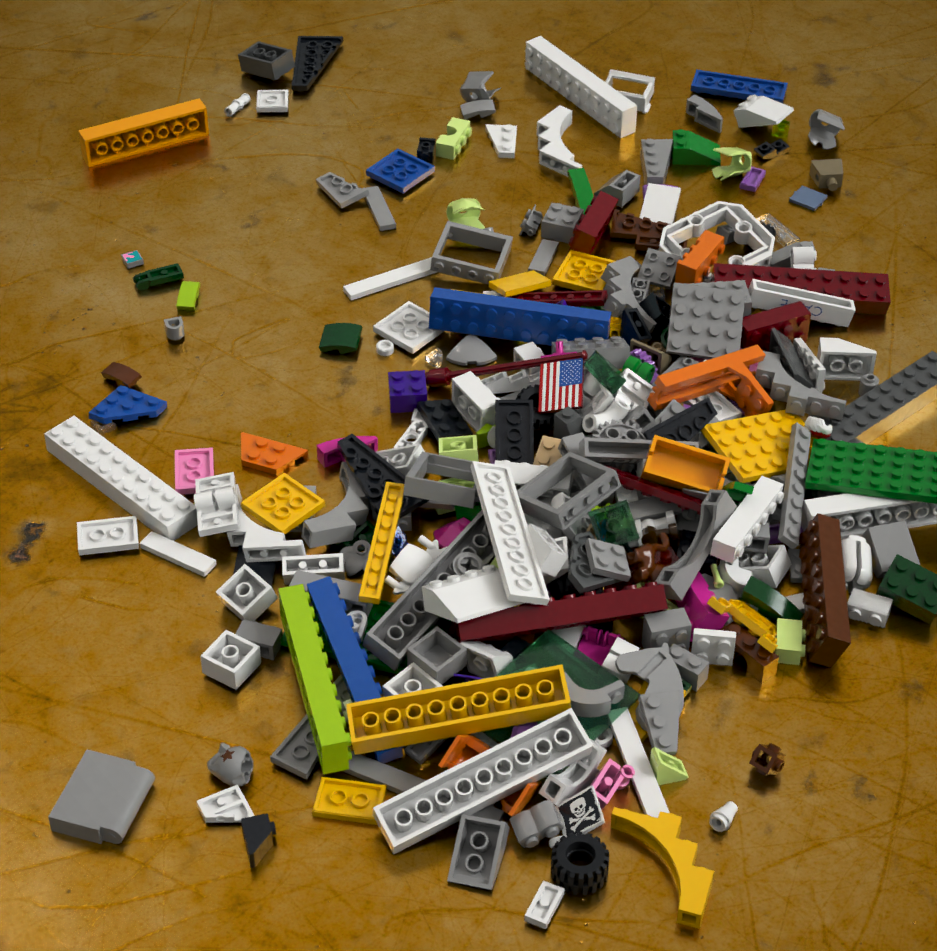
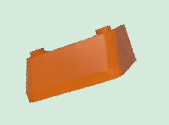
(468, 746)

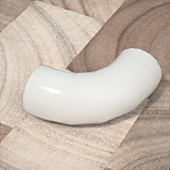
(615, 411)

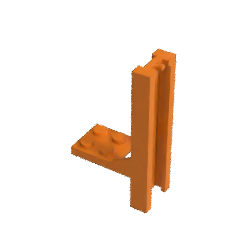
(716, 375)

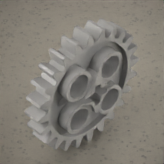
(619, 431)

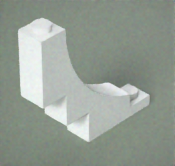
(551, 148)
(261, 543)

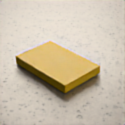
(519, 283)
(348, 800)

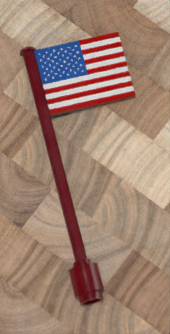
(559, 379)

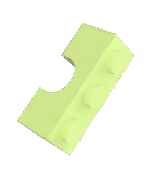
(457, 133)

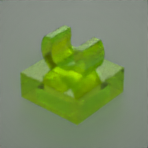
(781, 129)

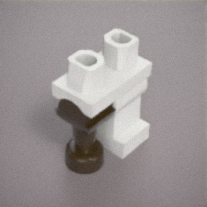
(650, 529)

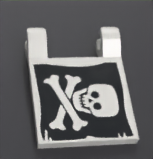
(579, 814)

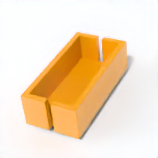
(684, 466)

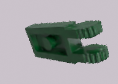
(158, 276)

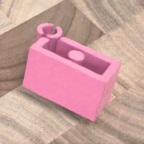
(610, 779)

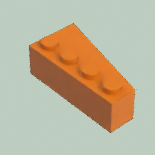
(700, 258)

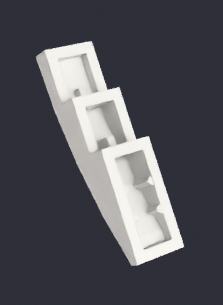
(503, 383)

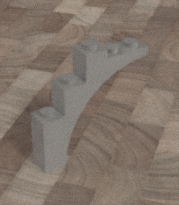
(620, 295)
(798, 397)
(341, 521)

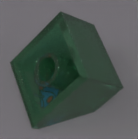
(614, 524)

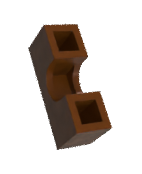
(760, 661)

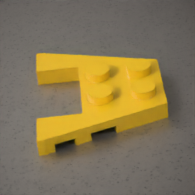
(744, 613)

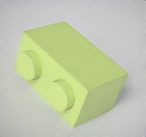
(790, 640)

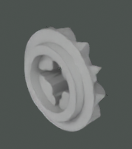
(461, 561)

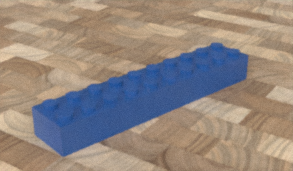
(514, 318)

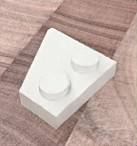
(225, 806)

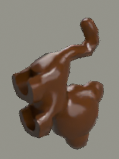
(644, 559)

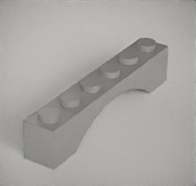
(678, 577)

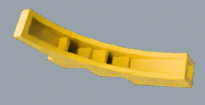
(679, 855)

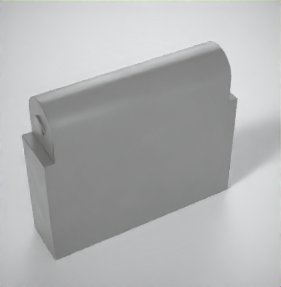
(101, 798)

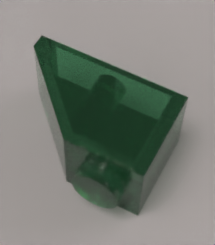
(605, 372)

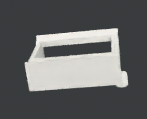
(641, 101)

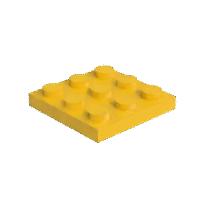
(581, 272)
(283, 504)

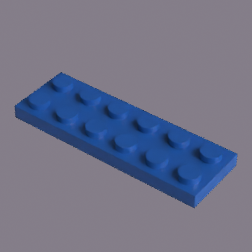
(737, 86)

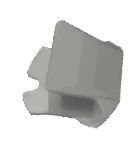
(475, 84)
(824, 134)

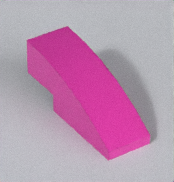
(329, 453)

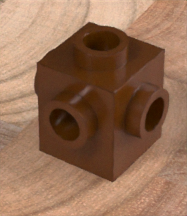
(761, 761)

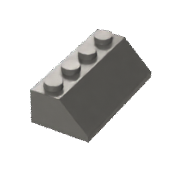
(789, 358)

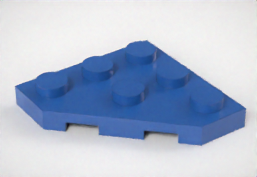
(126, 405)

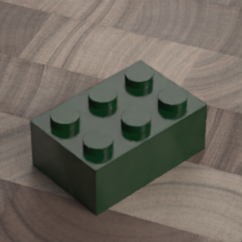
(911, 588)

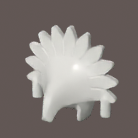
(412, 563)

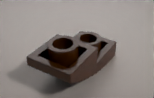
(121, 374)

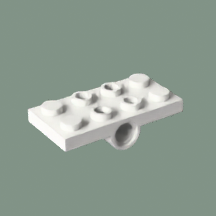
(634, 390)
(595, 396)
(216, 504)

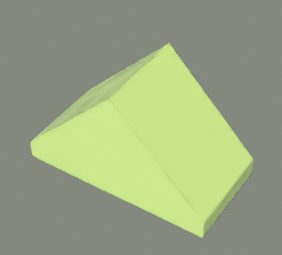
(667, 767)

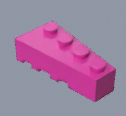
(698, 611)

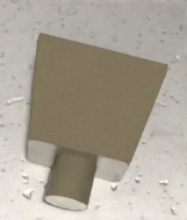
(827, 173)

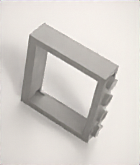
(476, 237)
(439, 491)
(577, 505)

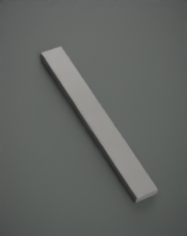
(399, 781)

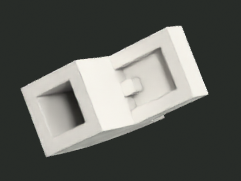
(734, 575)

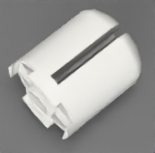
(857, 563)

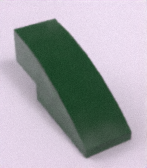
(769, 601)

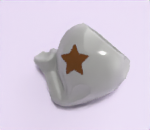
(231, 765)

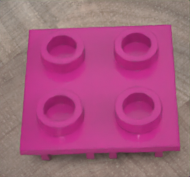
(596, 644)

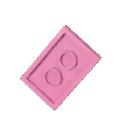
(192, 465)

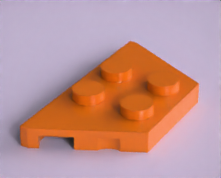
(268, 454)

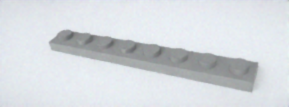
(794, 486)

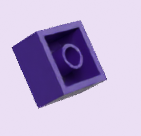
(406, 390)

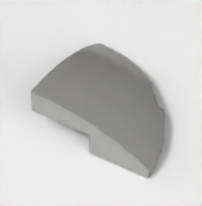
(471, 351)

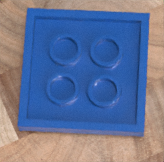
(400, 170)

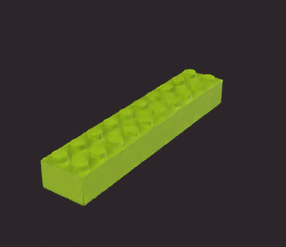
(315, 679)

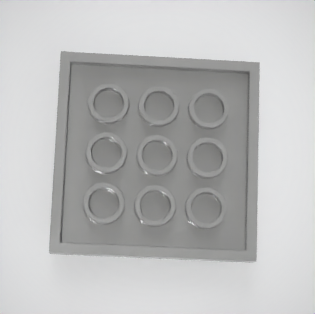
(704, 321)

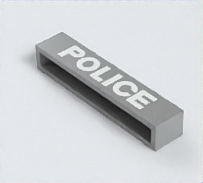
(617, 450)

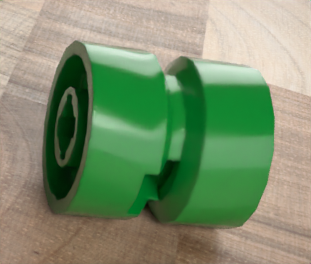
(643, 370)

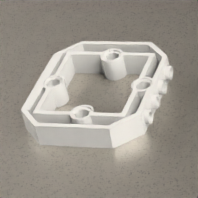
(745, 226)

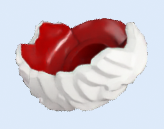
(818, 428)

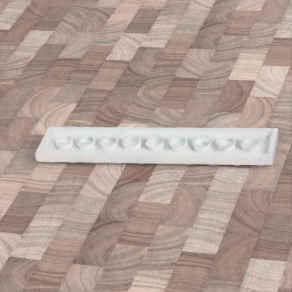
(509, 534)

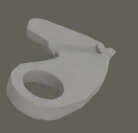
(654, 667)

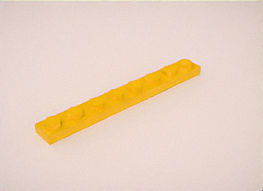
(382, 543)

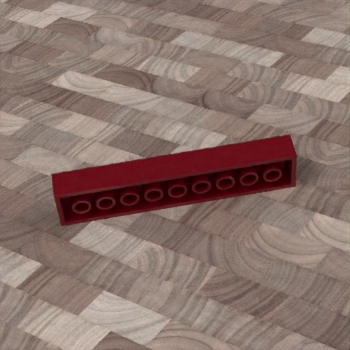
(867, 290)
(565, 613)

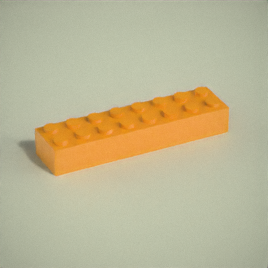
(143, 132)

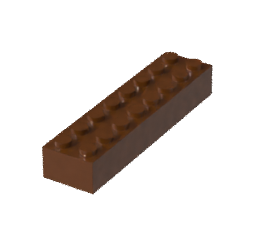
(824, 591)

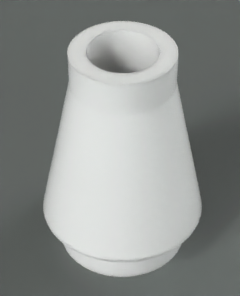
(722, 818)

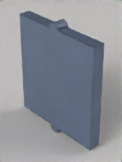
(808, 198)

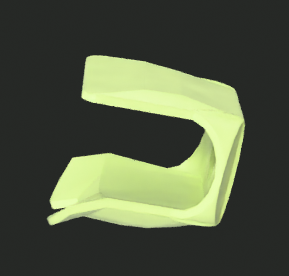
(736, 166)
(468, 218)

